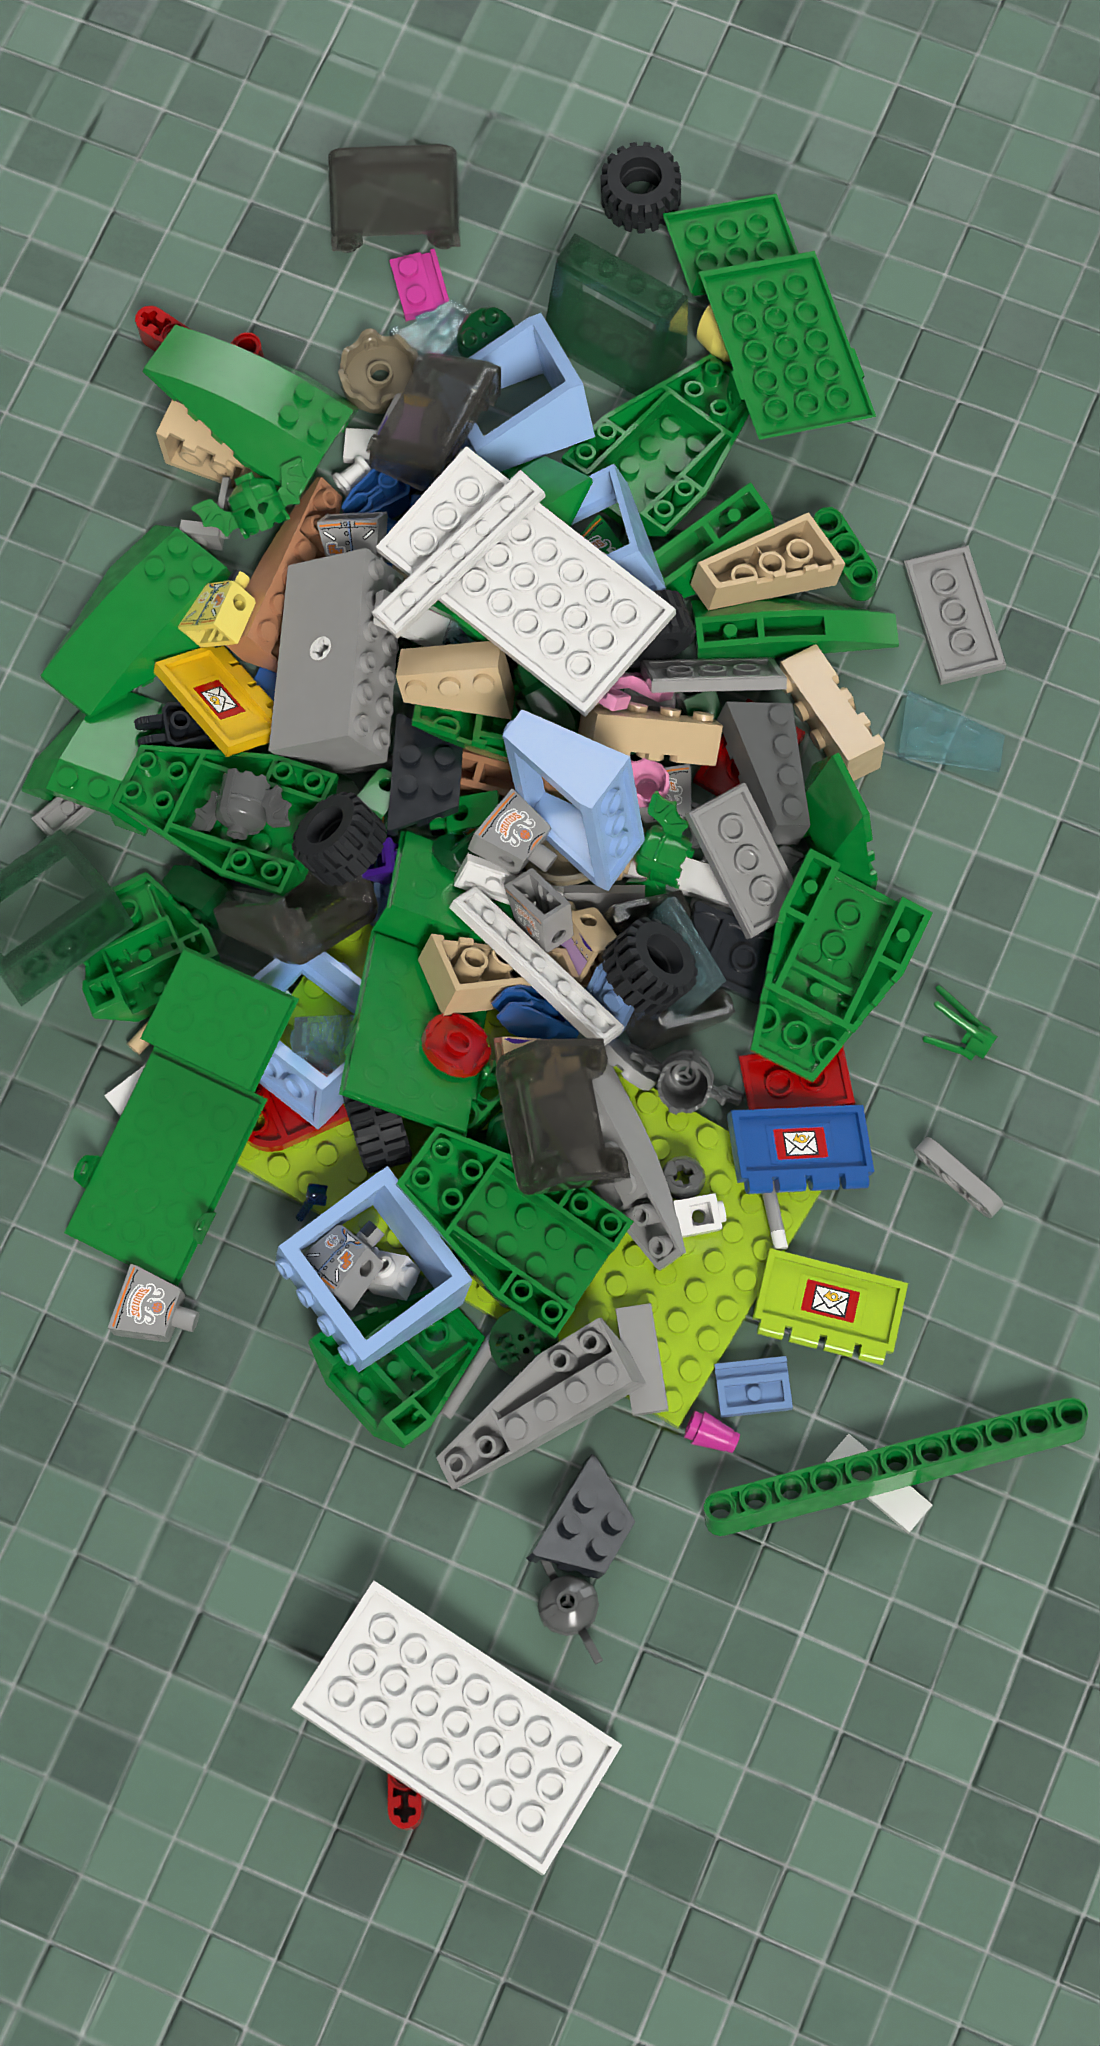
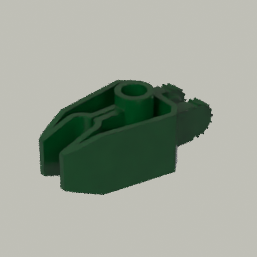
(541, 700)
(198, 893)

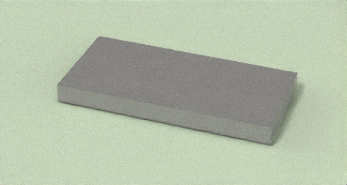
(954, 615)
(712, 675)
(742, 857)

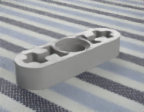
(958, 1177)

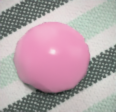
(648, 778)

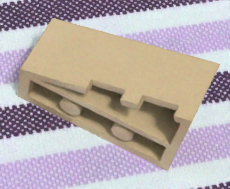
(458, 678)

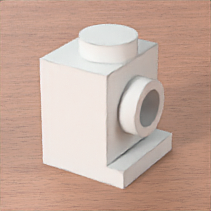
(713, 1213)
(395, 1277)

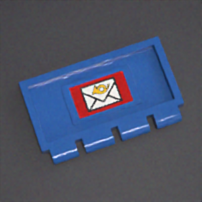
(799, 1146)

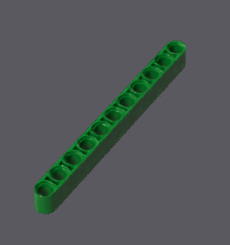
(883, 1479)

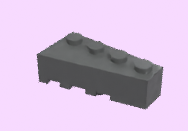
(769, 762)

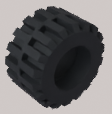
(637, 165)
(674, 636)
(339, 839)
(649, 966)
(378, 1136)

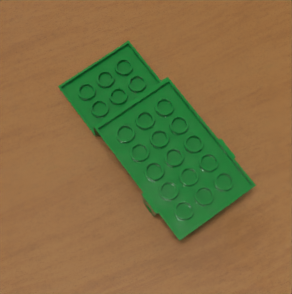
(772, 316)
(396, 1003)
(185, 1119)

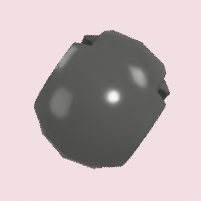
(688, 1166)

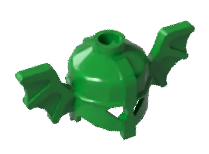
(255, 502)
(662, 849)

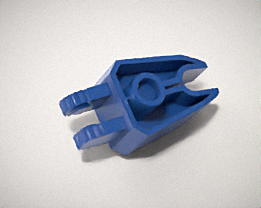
(379, 494)
(531, 1015)

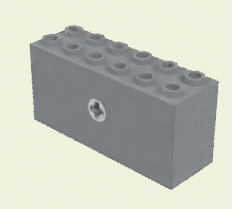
(335, 664)

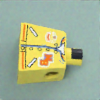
(219, 612)

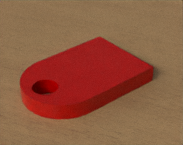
(286, 1127)

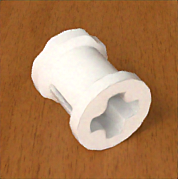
(351, 476)

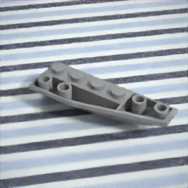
(646, 1194)
(543, 1402)

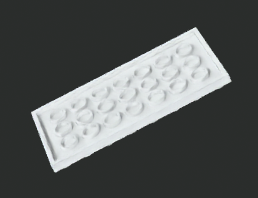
(538, 591)
(457, 1727)

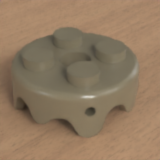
(369, 355)

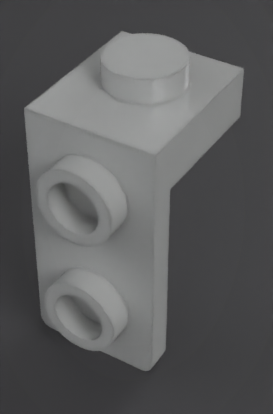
(209, 536)

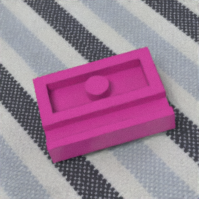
(419, 283)

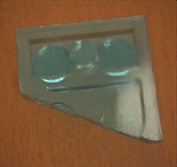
(435, 329)

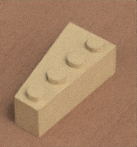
(193, 449)
(770, 565)
(831, 712)
(655, 733)
(471, 974)

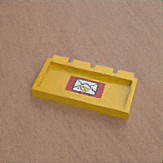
(219, 697)

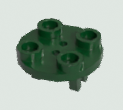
(484, 319)
(508, 1347)

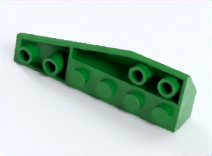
(725, 526)
(788, 626)

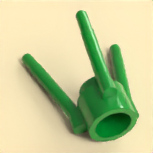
(978, 1036)

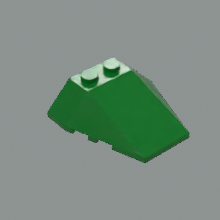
(93, 758)
(839, 820)
(132, 970)
(408, 1386)

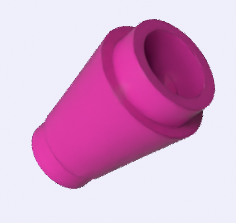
(711, 1433)

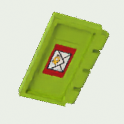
(830, 1303)

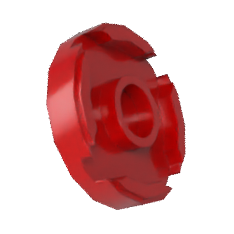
(456, 1045)

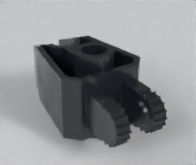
(176, 729)

